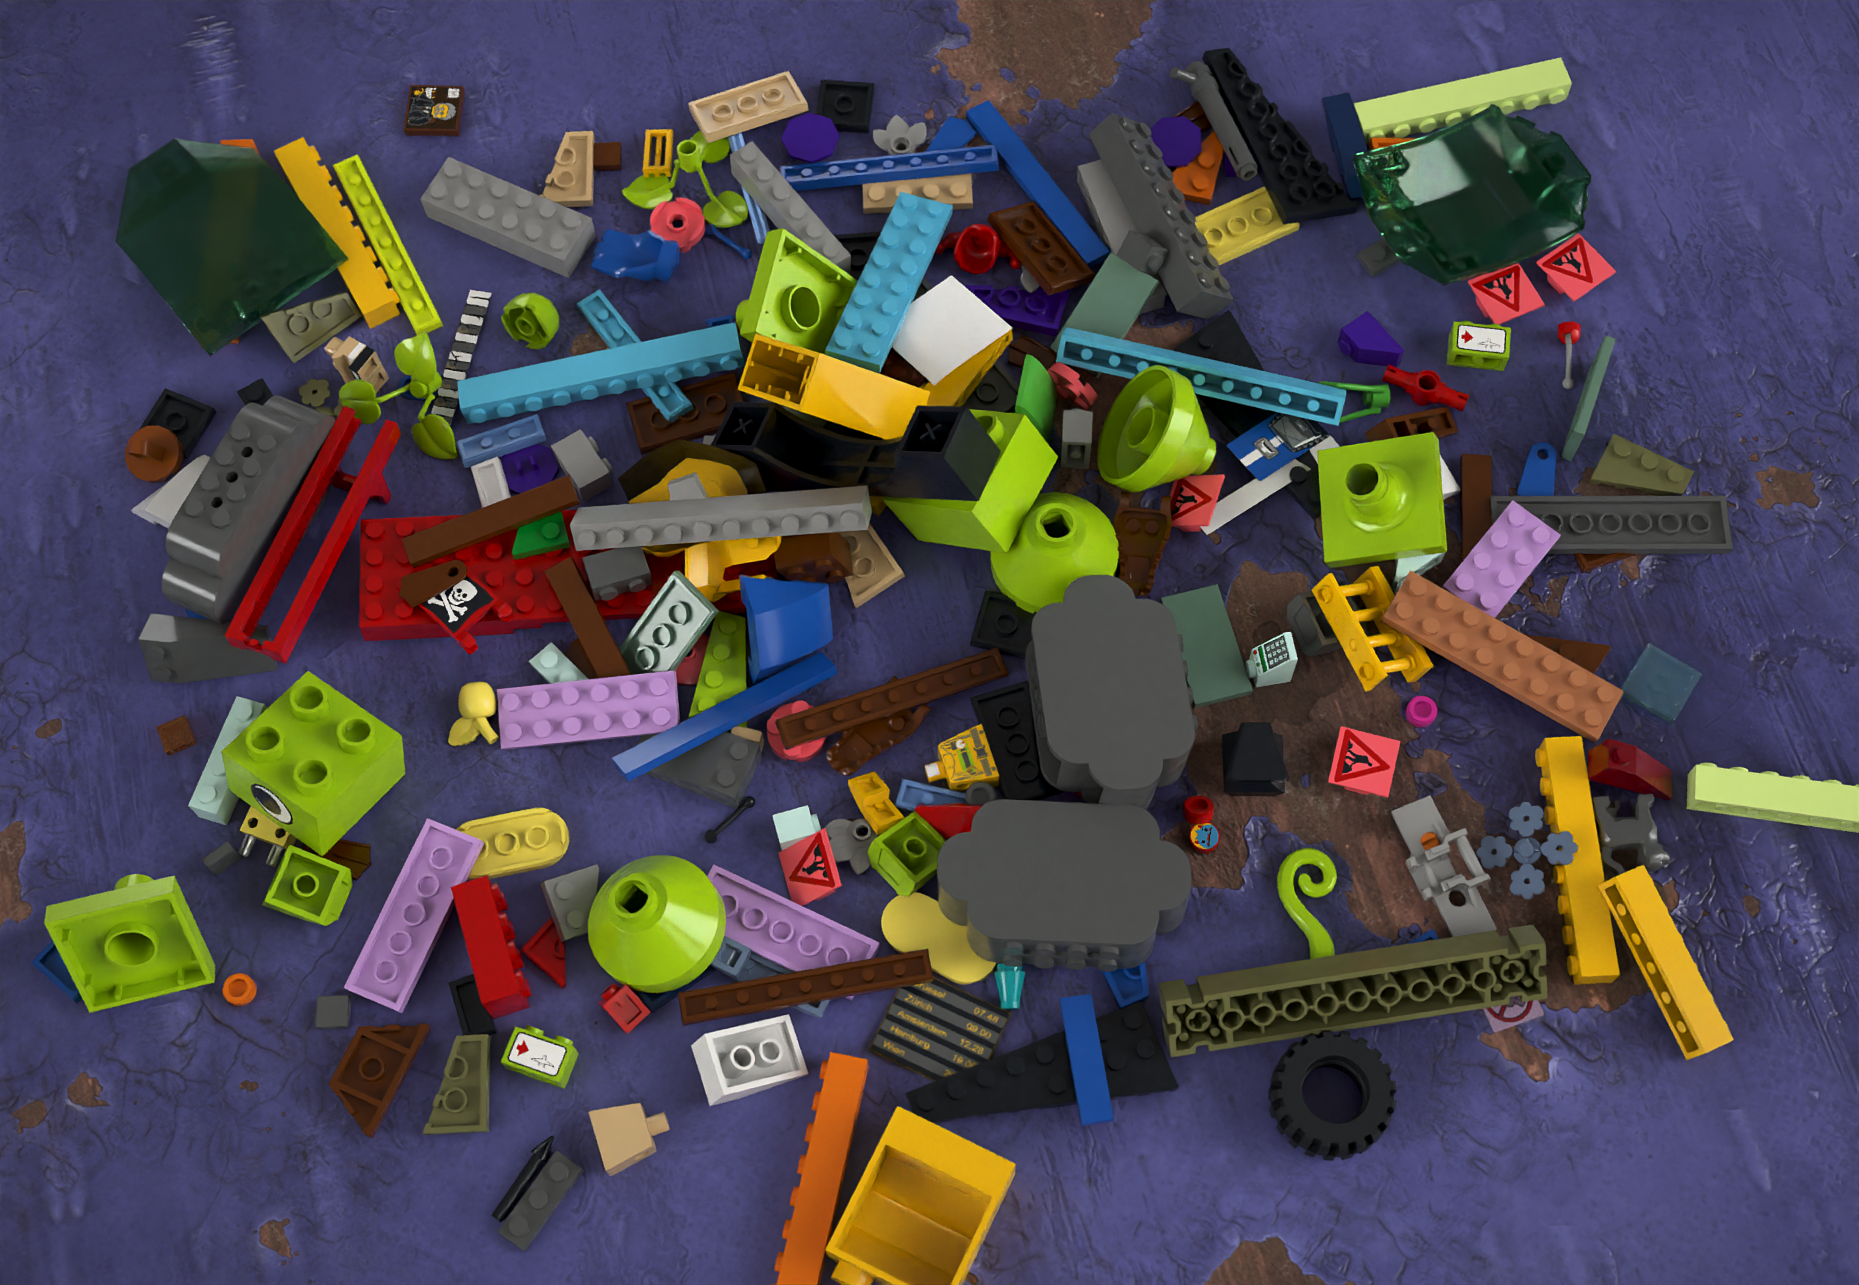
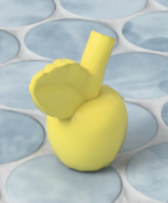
(475, 704)

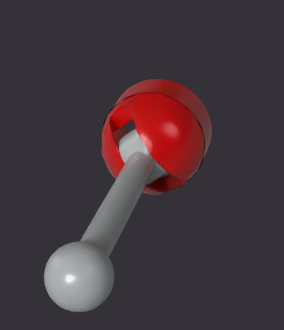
(1568, 334)

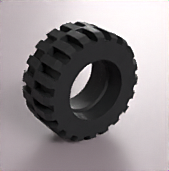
(1357, 1062)

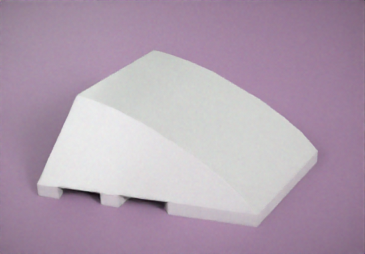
(168, 499)

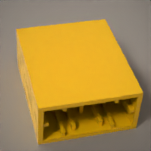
(829, 388)

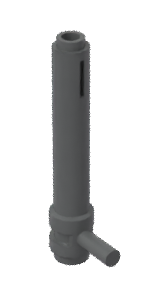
(1205, 91)

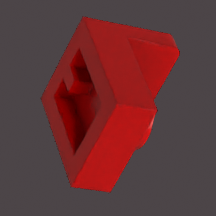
(623, 1006)

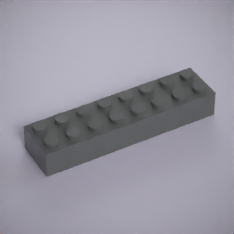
(1160, 213)

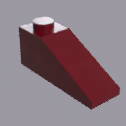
(1629, 769)

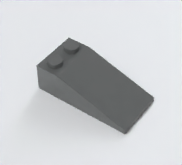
(197, 650)
(715, 769)

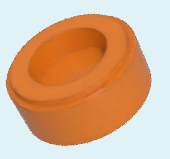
(239, 989)

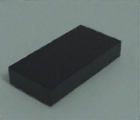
(470, 1011)

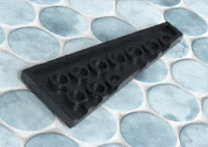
(1284, 159)
(1226, 343)
(1042, 1074)

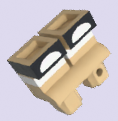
(356, 362)

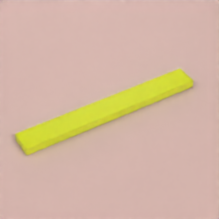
(388, 245)

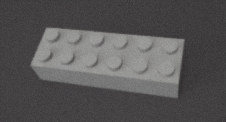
(508, 217)

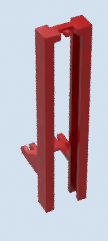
(326, 469)

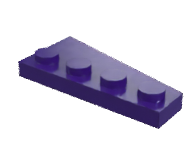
(1023, 309)

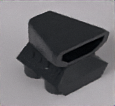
(1253, 761)

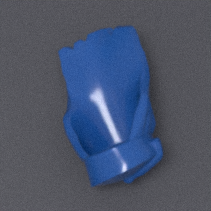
(636, 256)

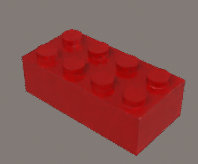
(491, 948)

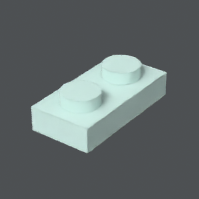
(555, 666)

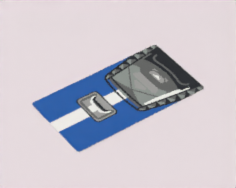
(1276, 443)

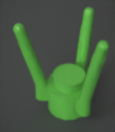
(1373, 395)

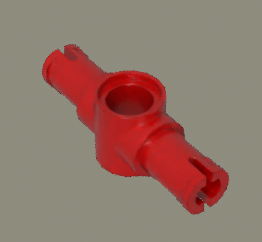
(1438, 391)

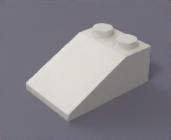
(748, 1059)

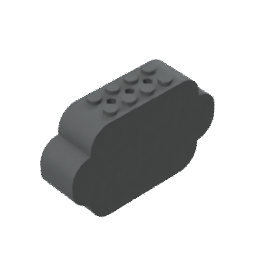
(240, 505)
(1109, 693)
(1063, 884)

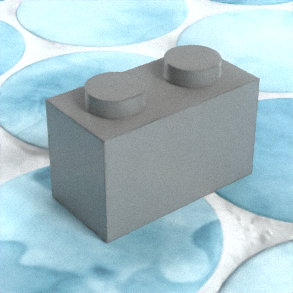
(1076, 439)
(581, 462)

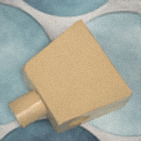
(626, 1135)

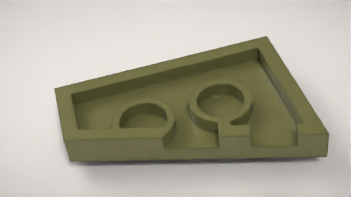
(310, 324)
(1638, 468)
(465, 1089)

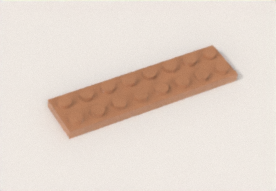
(1502, 656)

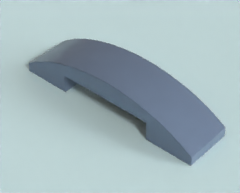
(743, 965)

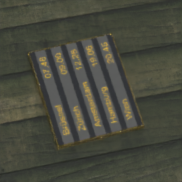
(938, 1030)

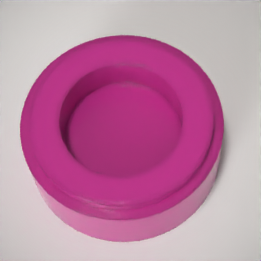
(1421, 711)

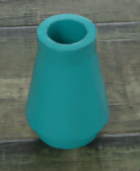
(1009, 985)

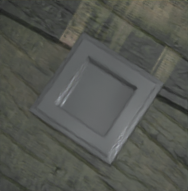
(222, 858)
(333, 1012)

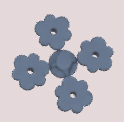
(1527, 850)

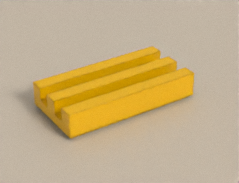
(658, 169)

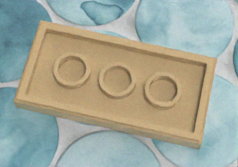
(748, 106)

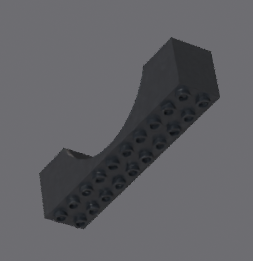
(938, 457)

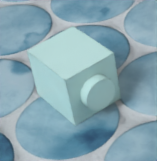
(795, 826)

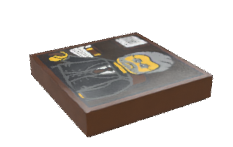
(434, 110)

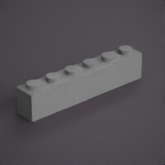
(784, 204)
(1111, 217)

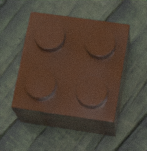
(814, 557)

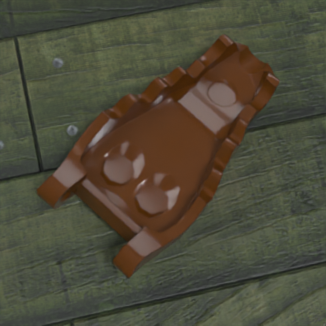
(1141, 541)
(871, 739)

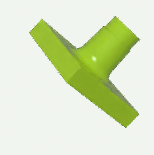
(794, 294)
(1397, 517)
(130, 942)

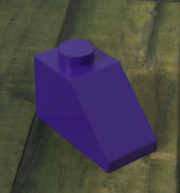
(1369, 342)

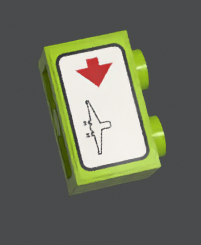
(1478, 346)
(540, 1056)

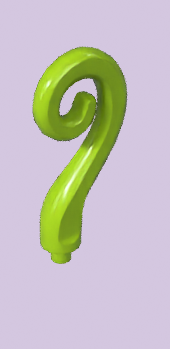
(1318, 937)

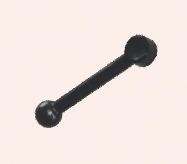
(711, 835)

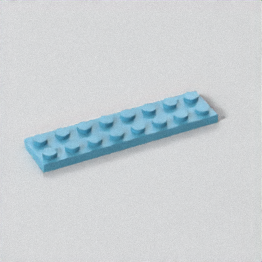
(889, 282)

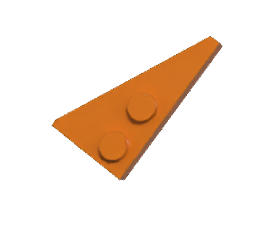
(1200, 176)

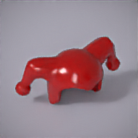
(977, 249)

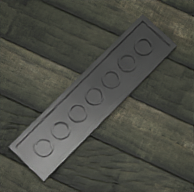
(1629, 523)

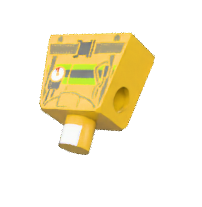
(964, 761)

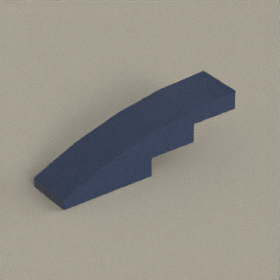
(1345, 139)

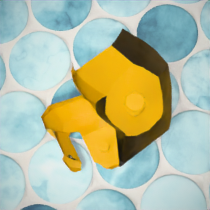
(721, 475)

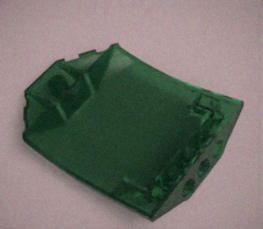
(1474, 195)
(220, 237)

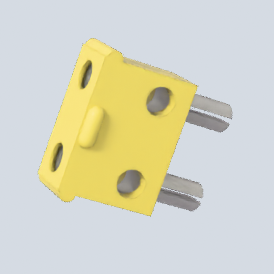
(265, 831)

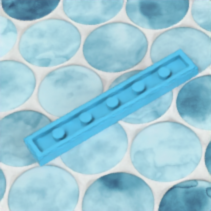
(617, 333)

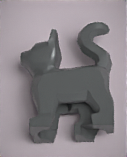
(1628, 833)

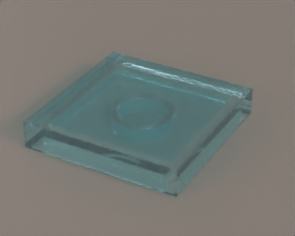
(1660, 683)

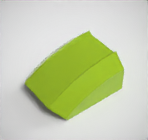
(907, 854)
(309, 887)

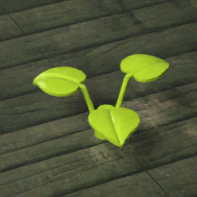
(722, 212)
(414, 358)

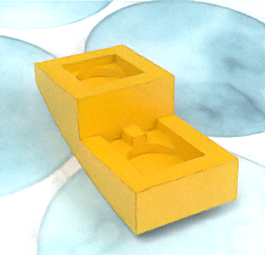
(874, 802)

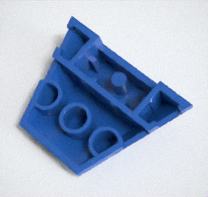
(784, 622)

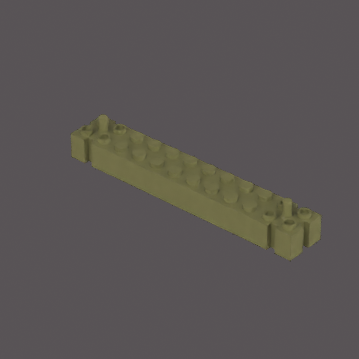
(1353, 990)

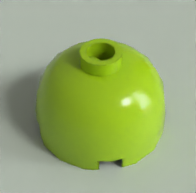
(531, 319)

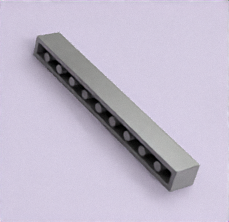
(722, 518)

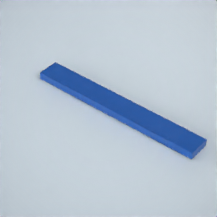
(891, 168)
(1037, 182)
(724, 716)

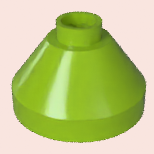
(1154, 433)
(1054, 546)
(656, 924)

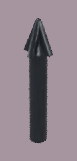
(539, 1155)

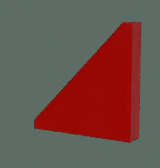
(949, 817)
(548, 952)

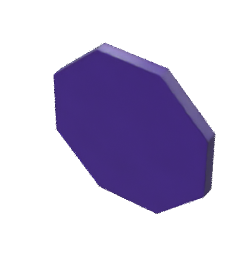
(810, 138)
(1177, 140)
(529, 468)

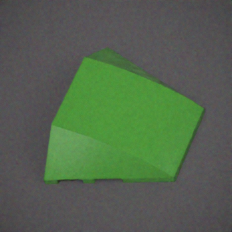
(1037, 397)

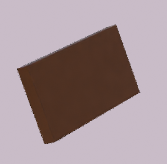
(1041, 248)
(710, 405)

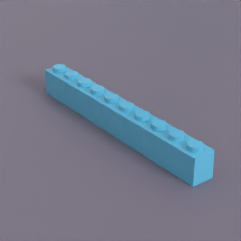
(600, 373)
(1206, 375)

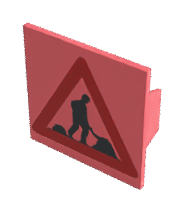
(1575, 268)
(1505, 294)
(1194, 501)
(1364, 762)
(810, 869)

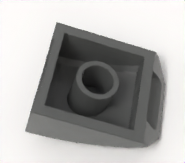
(1312, 626)

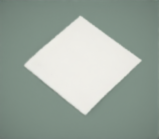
(946, 329)

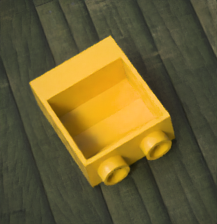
(919, 1208)

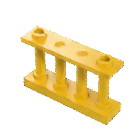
(1377, 596)

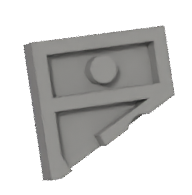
(571, 901)

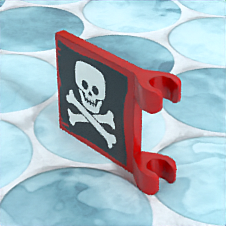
(463, 607)

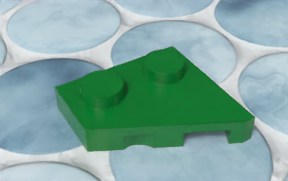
(541, 537)

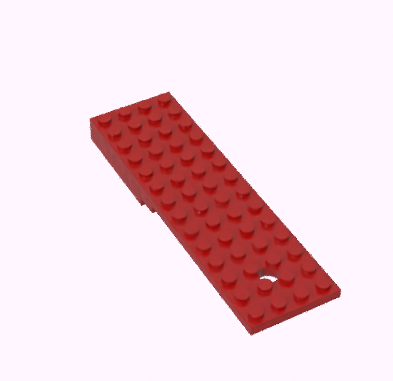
(516, 582)

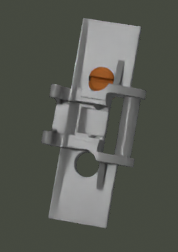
(1433, 872)

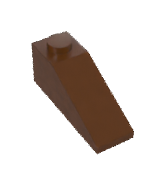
(1433, 420)

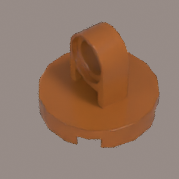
(153, 454)

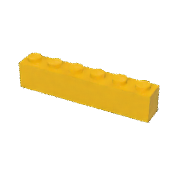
(1665, 962)

